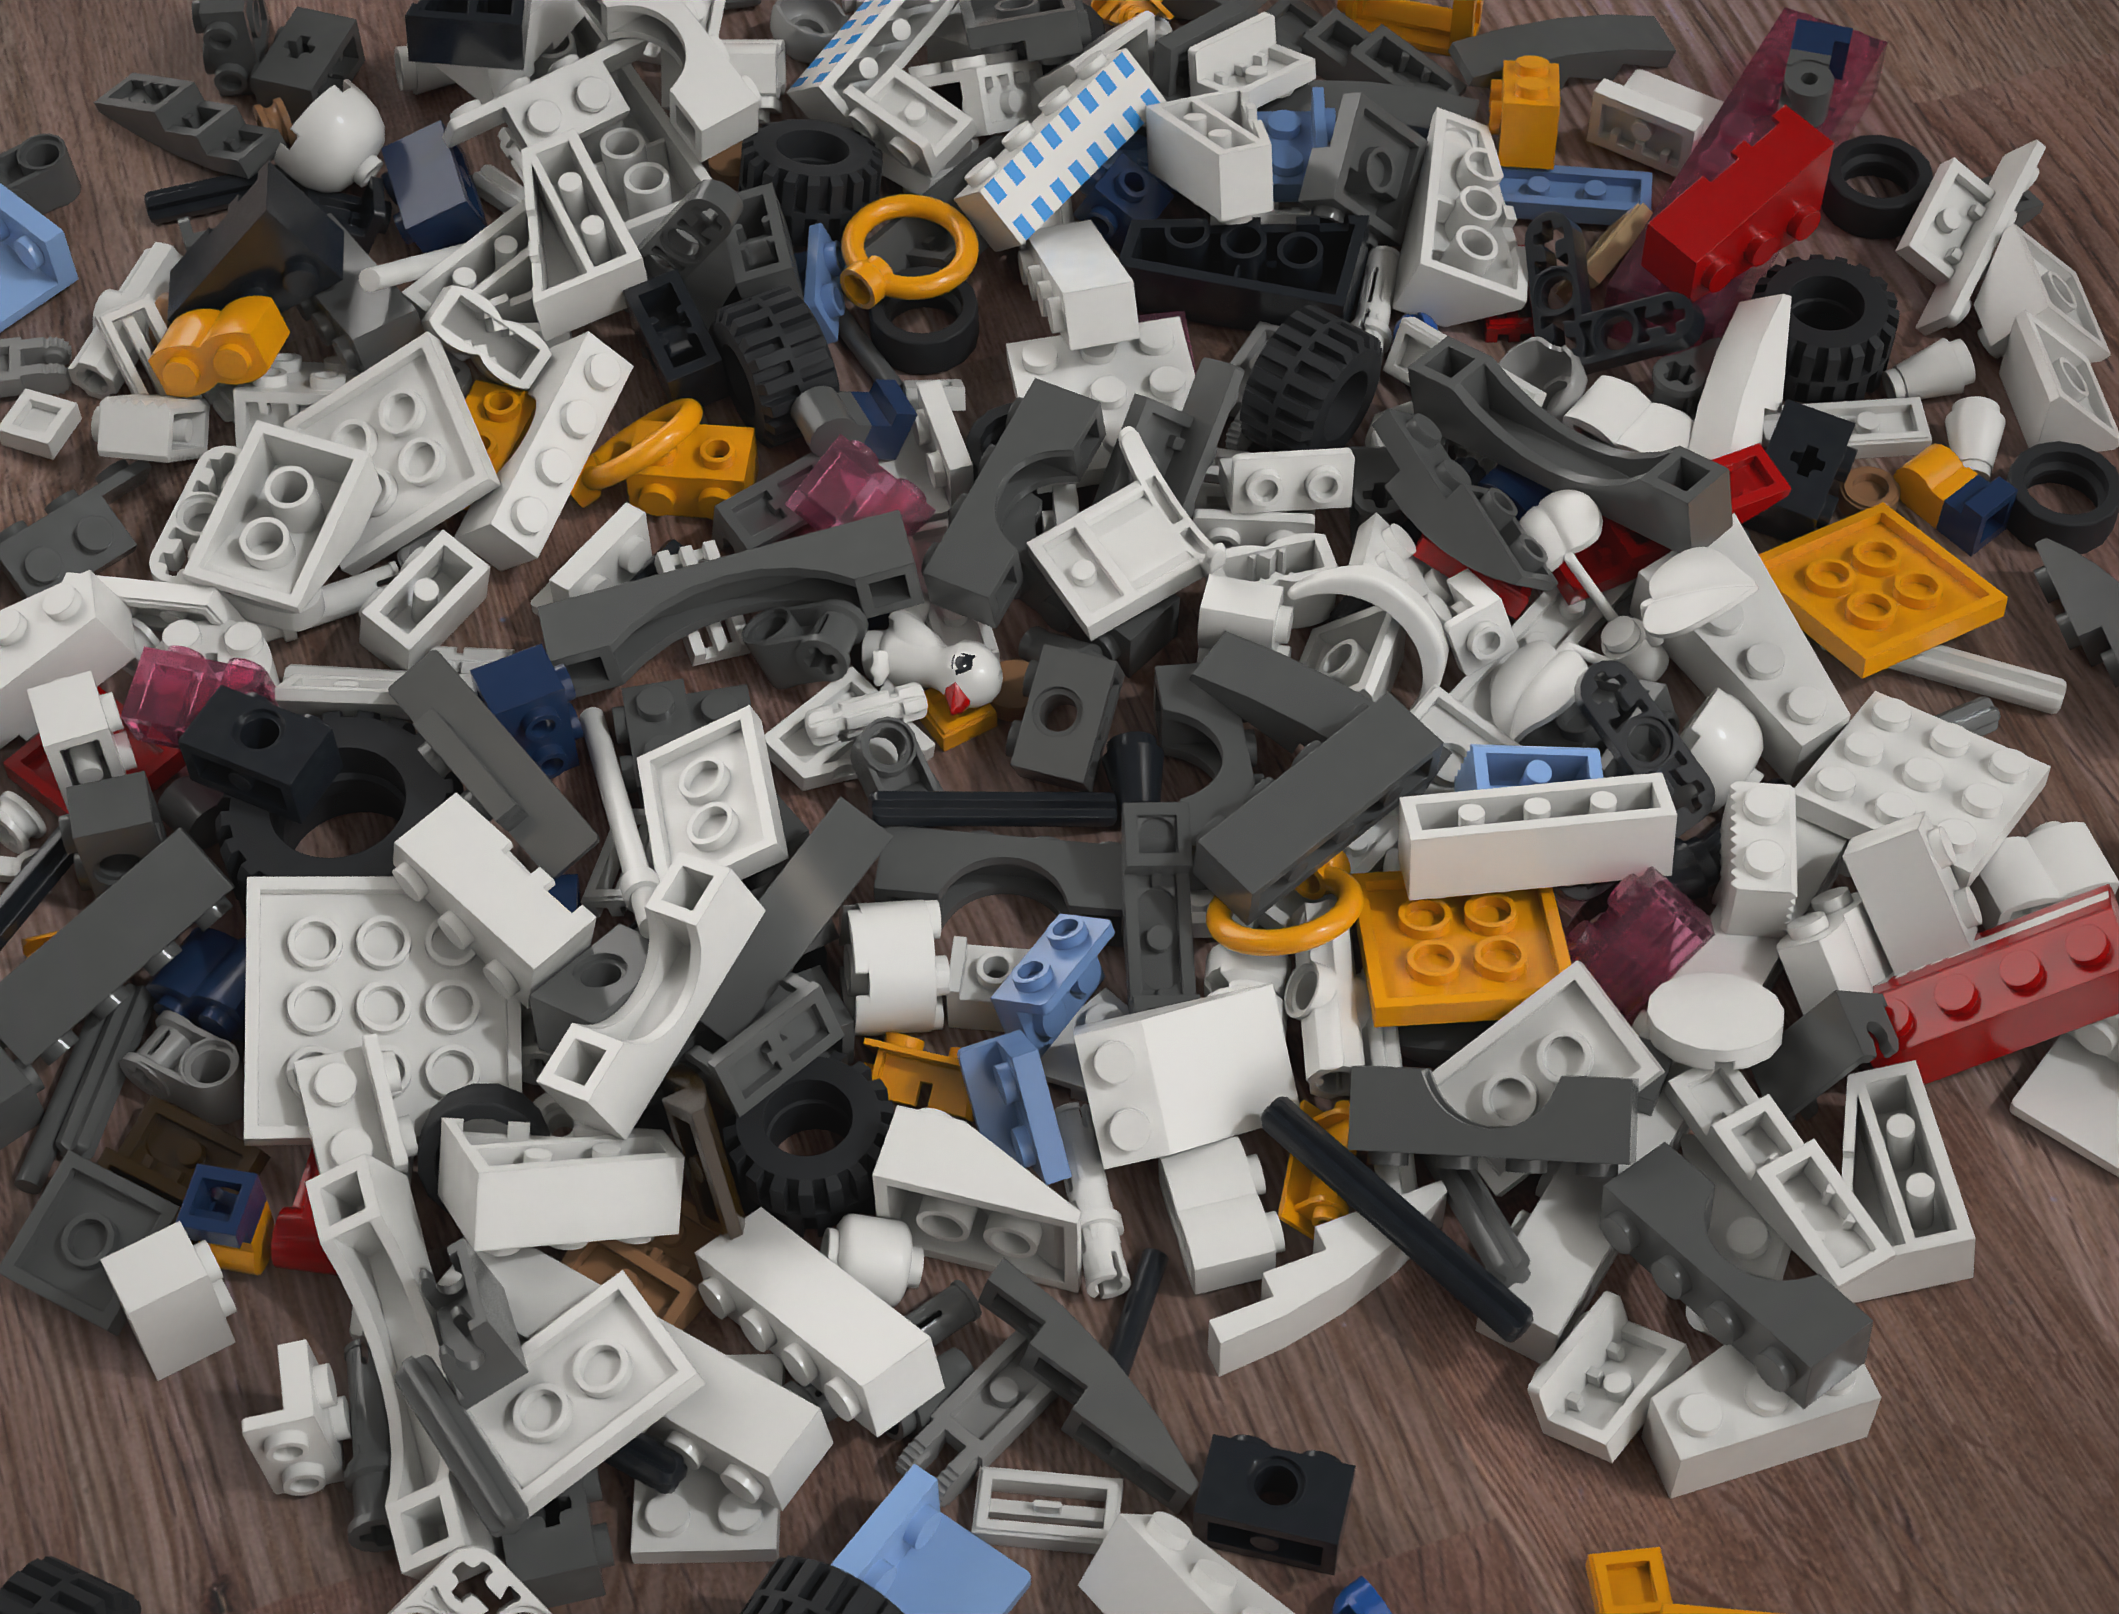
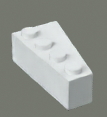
(1761, 661)

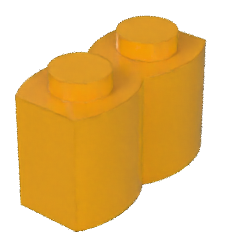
(219, 346)

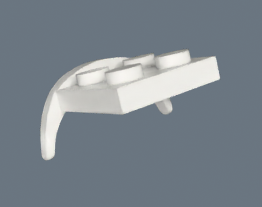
(1125, 548)
(1397, 582)

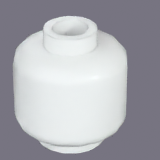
(876, 1254)

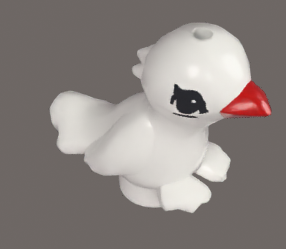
(912, 652)

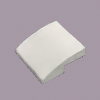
(338, 693)

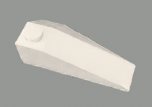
(1459, 236)

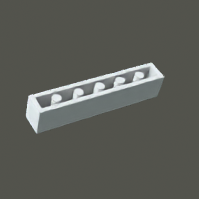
(735, 1424)

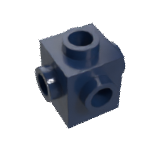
(1119, 196)

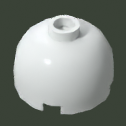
(335, 141)
(1725, 744)

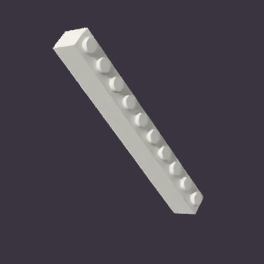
(1563, 1230)

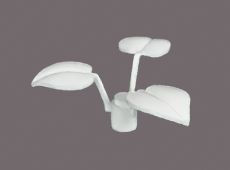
(1685, 594)

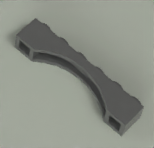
(1661, 494)
(620, 628)

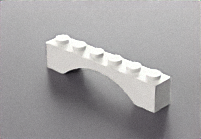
(378, 1250)

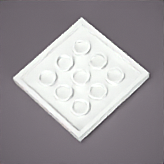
(355, 962)

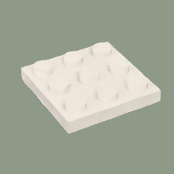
(1111, 373)
(419, 439)
(1910, 762)

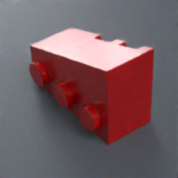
(1744, 213)

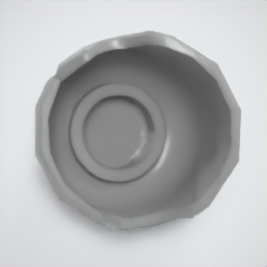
(806, 26)
(1550, 370)

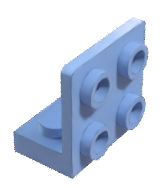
(32, 259)
(928, 1559)

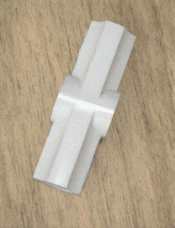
(94, 364)
(1330, 1006)

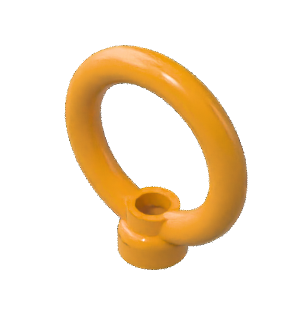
(871, 278)
(618, 461)
(1329, 879)

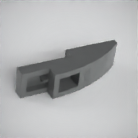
(1460, 518)
(2089, 602)

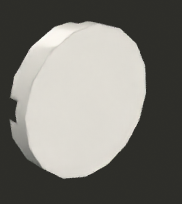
(1715, 1019)

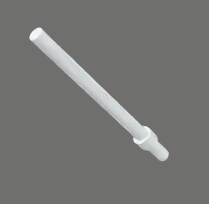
(637, 879)

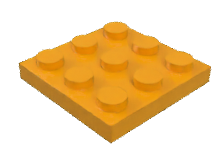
(1879, 589)
(1456, 953)

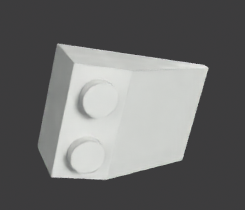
(285, 517)
(1184, 1073)
(974, 1200)

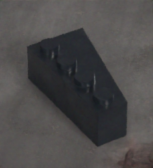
(1246, 269)

